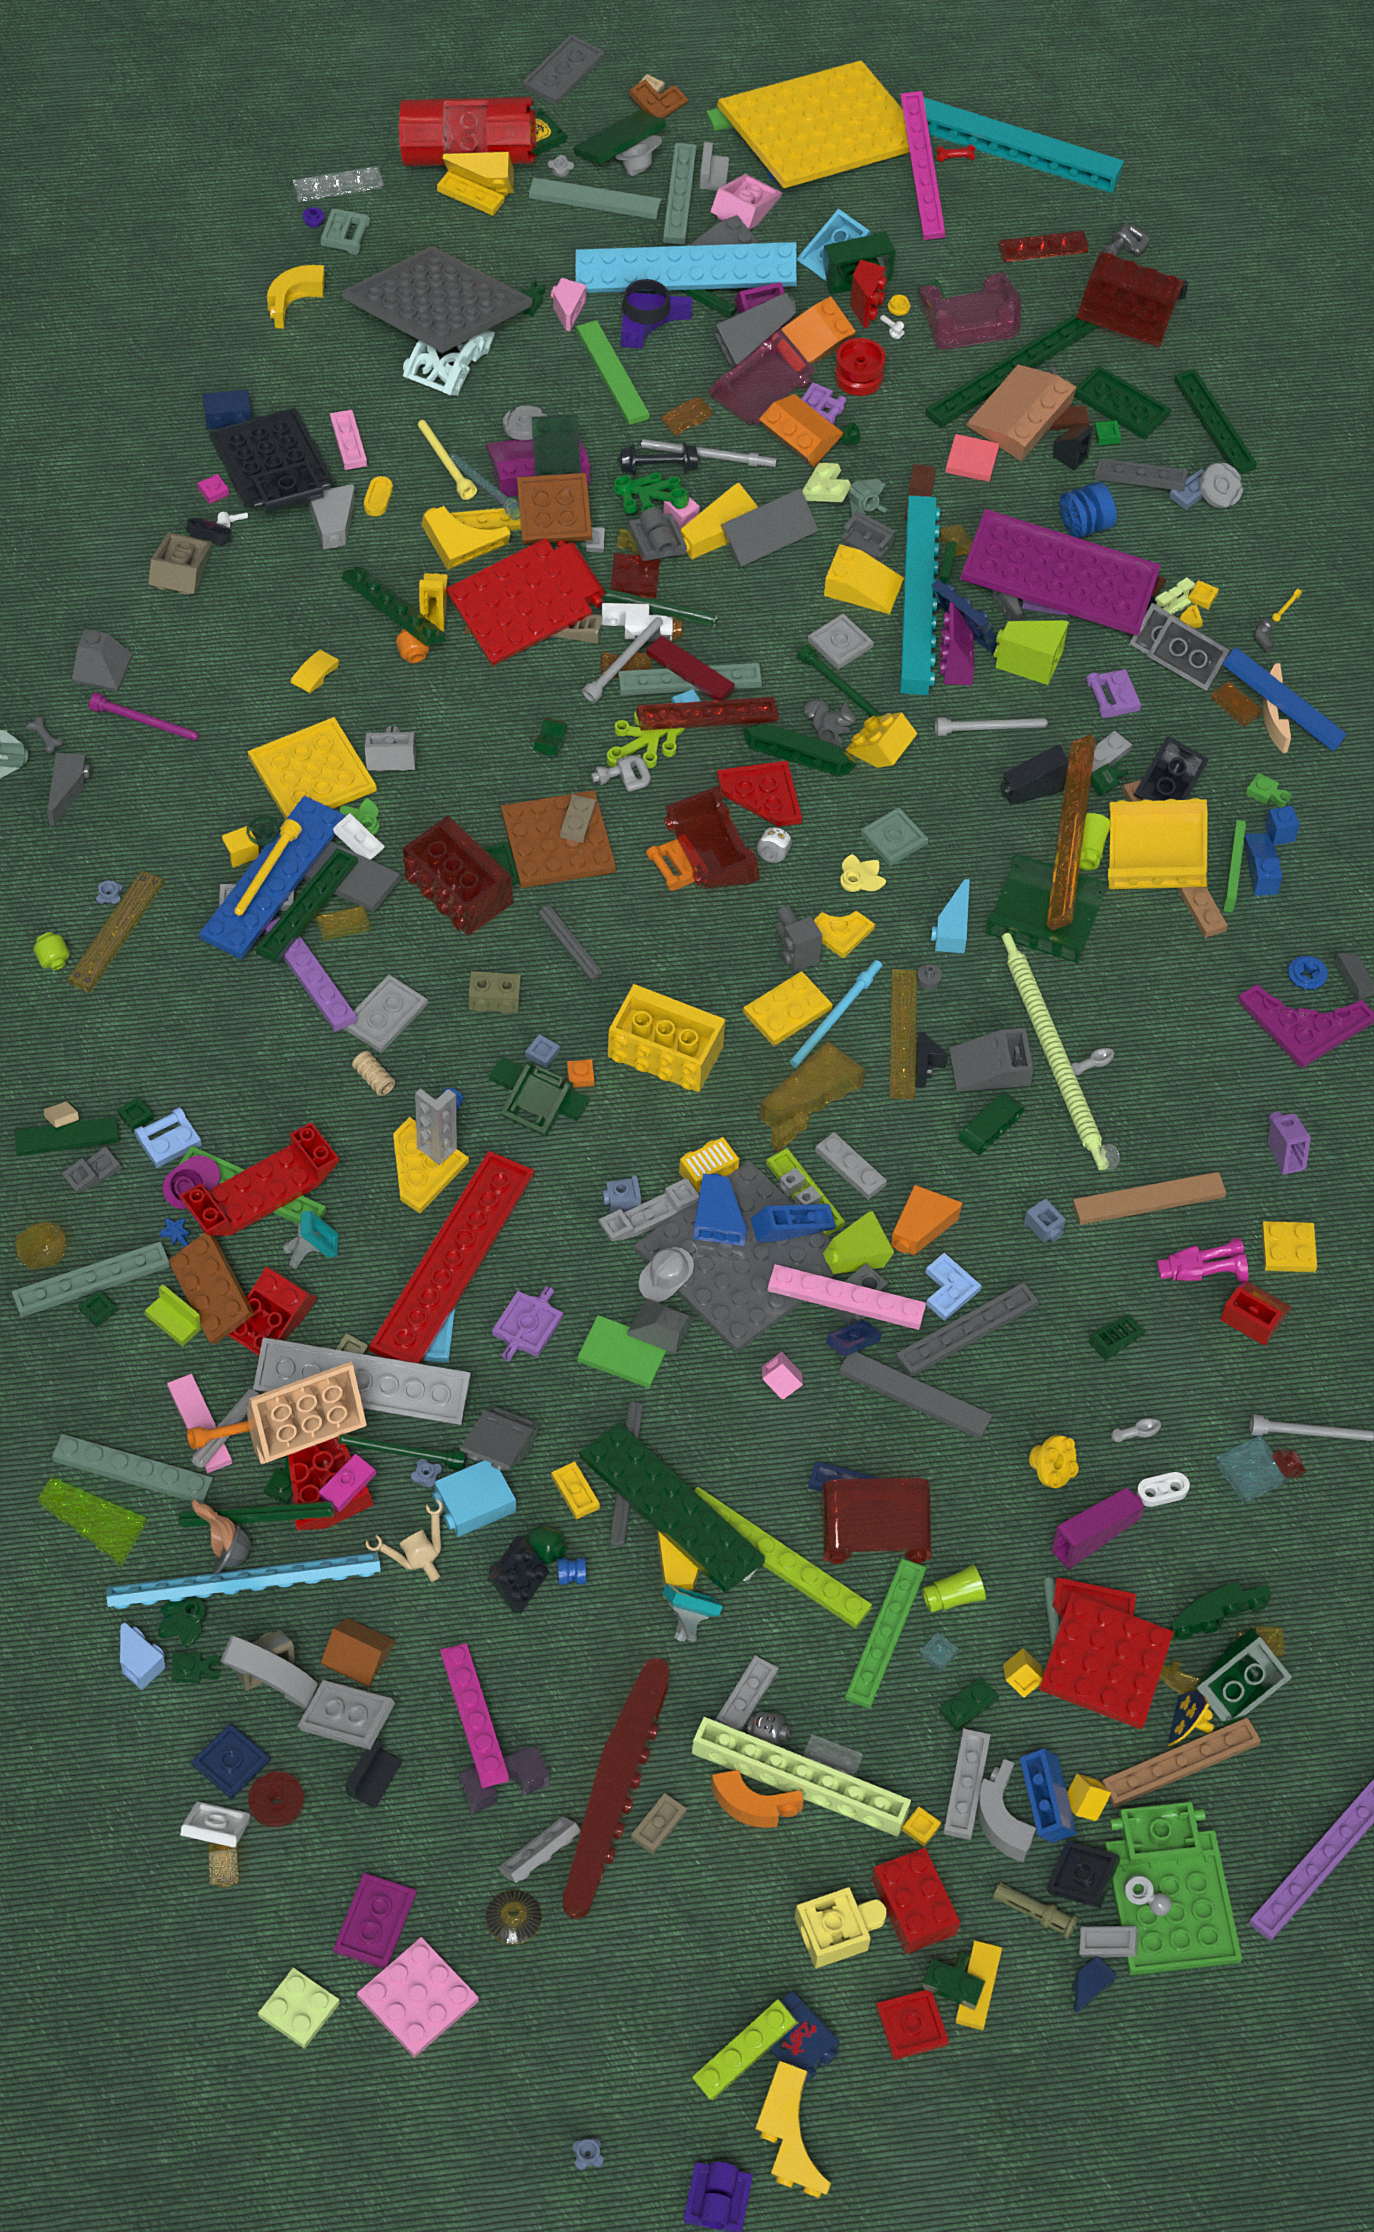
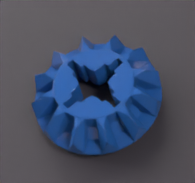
(1311, 965)

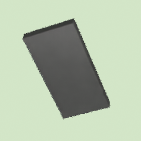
(563, 69)
(769, 527)
(365, 885)

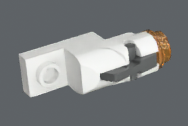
(637, 618)

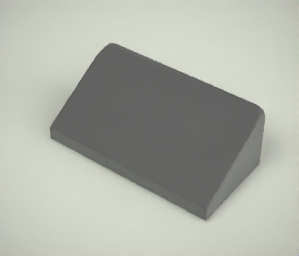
(1355, 975)

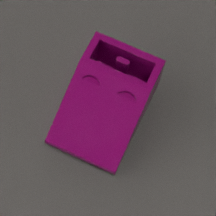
(957, 649)

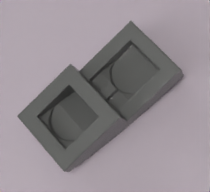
(90, 1173)

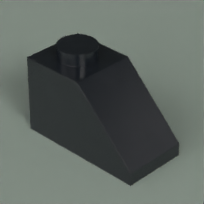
(1073, 446)

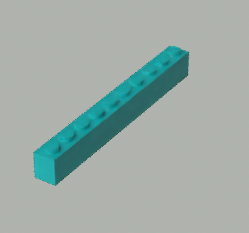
(1023, 146)
(918, 595)

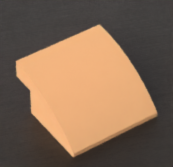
(305, 1413)

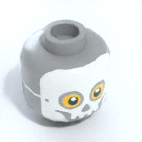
(774, 845)

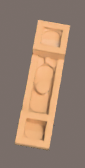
(1277, 728)

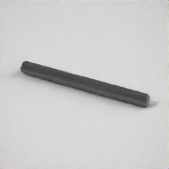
(621, 1507)

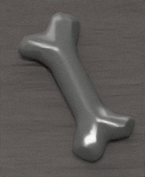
(38, 726)

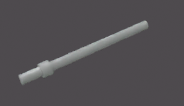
(752, 459)

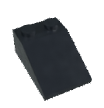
(1171, 773)

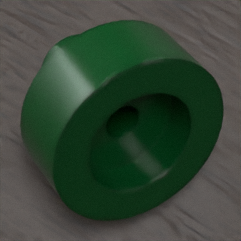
(850, 435)

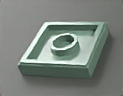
(894, 836)

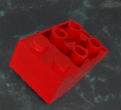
(277, 1307)

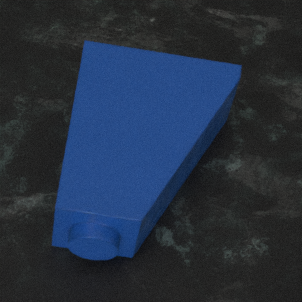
(718, 1213)

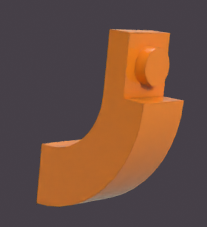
(752, 1807)

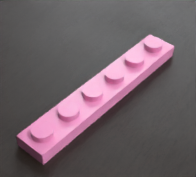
(846, 1297)

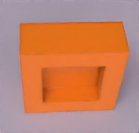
(580, 1073)

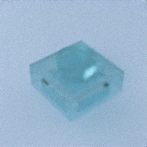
(939, 1652)

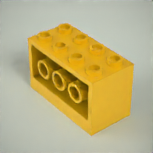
(666, 1038)

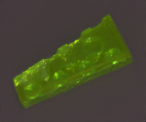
(101, 1522)

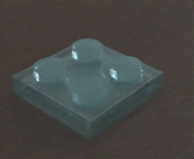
(1251, 1469)

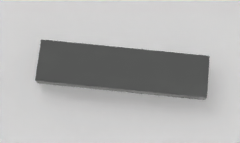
(1141, 474)

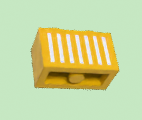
(712, 1158)

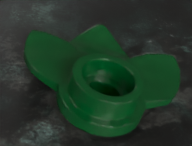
(180, 1623)

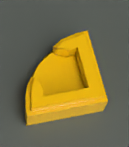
(1192, 616)

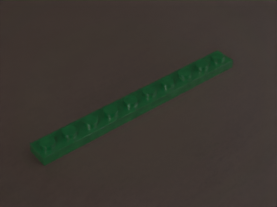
(988, 381)

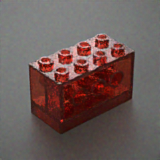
(1130, 298)
(457, 876)

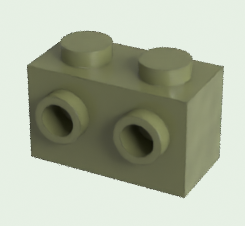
(494, 992)

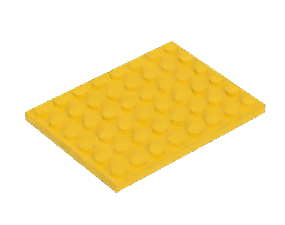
(819, 123)

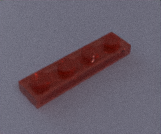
(1043, 246)

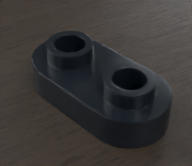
(205, 529)

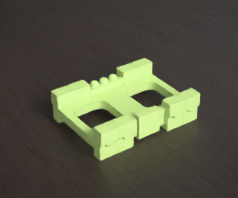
(1171, 600)

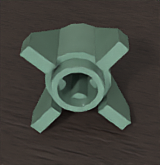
(864, 496)
(11, 753)

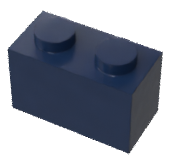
(226, 408)

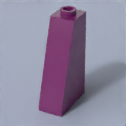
(1095, 1527)

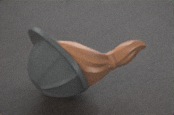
(227, 1539)

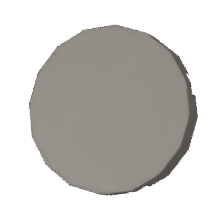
(518, 423)
(1221, 485)

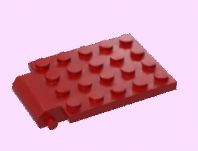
(526, 598)

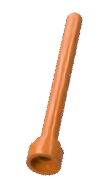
(199, 1436)

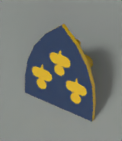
(1189, 1713)

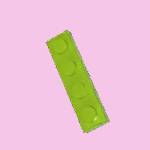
(745, 2049)

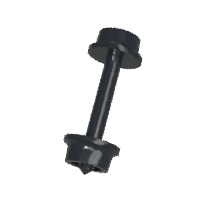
(629, 460)

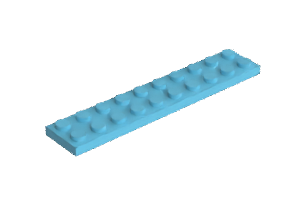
(688, 266)

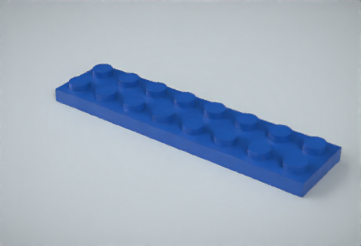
(239, 933)

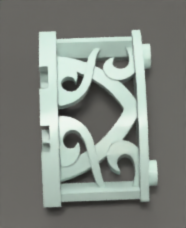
(453, 375)

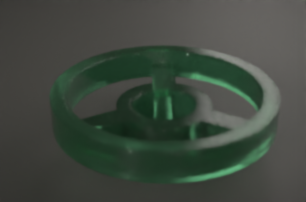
(266, 838)

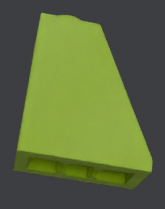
(859, 1245)

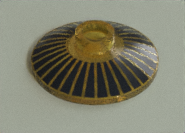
(513, 1929)

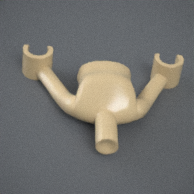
(417, 1547)

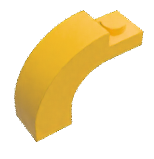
(291, 285)

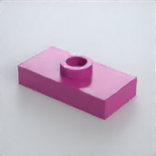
(347, 1482)

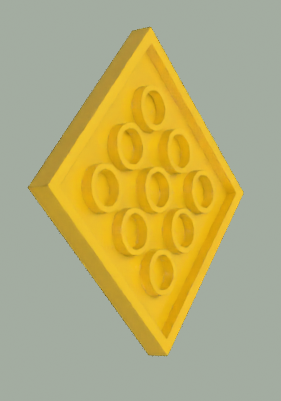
(312, 764)

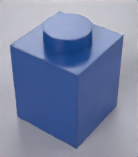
(1282, 825)

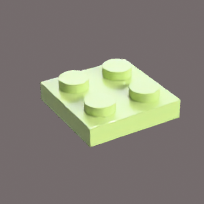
(298, 2008)

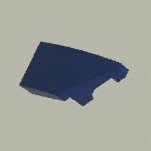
(1091, 1981)

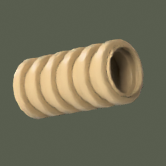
(373, 1073)

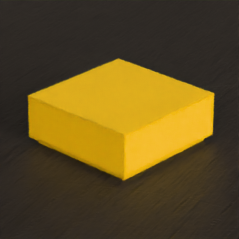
(1203, 594)
(921, 1826)

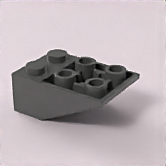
(993, 1061)
(500, 1438)

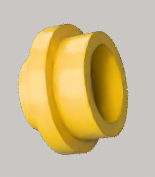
(899, 305)

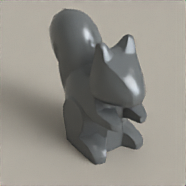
(829, 723)

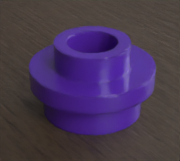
(313, 217)

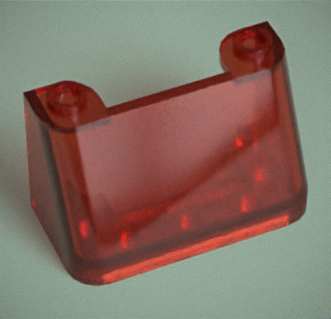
(711, 841)
(876, 1517)

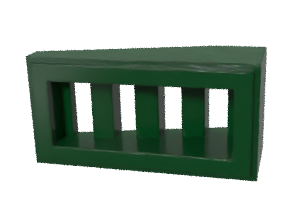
(1107, 1351)

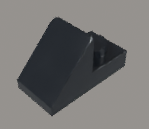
(927, 1056)

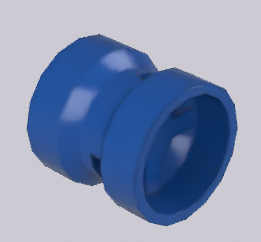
(571, 1571)

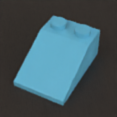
(837, 229)

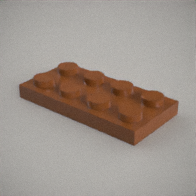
(211, 1287)

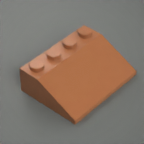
(1022, 409)

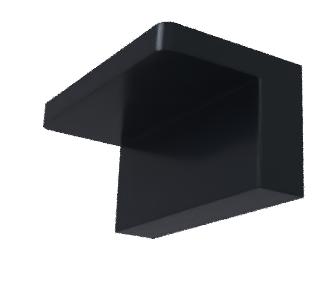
(372, 1775)

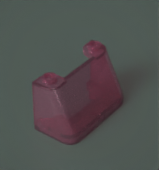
(974, 316)
(762, 379)

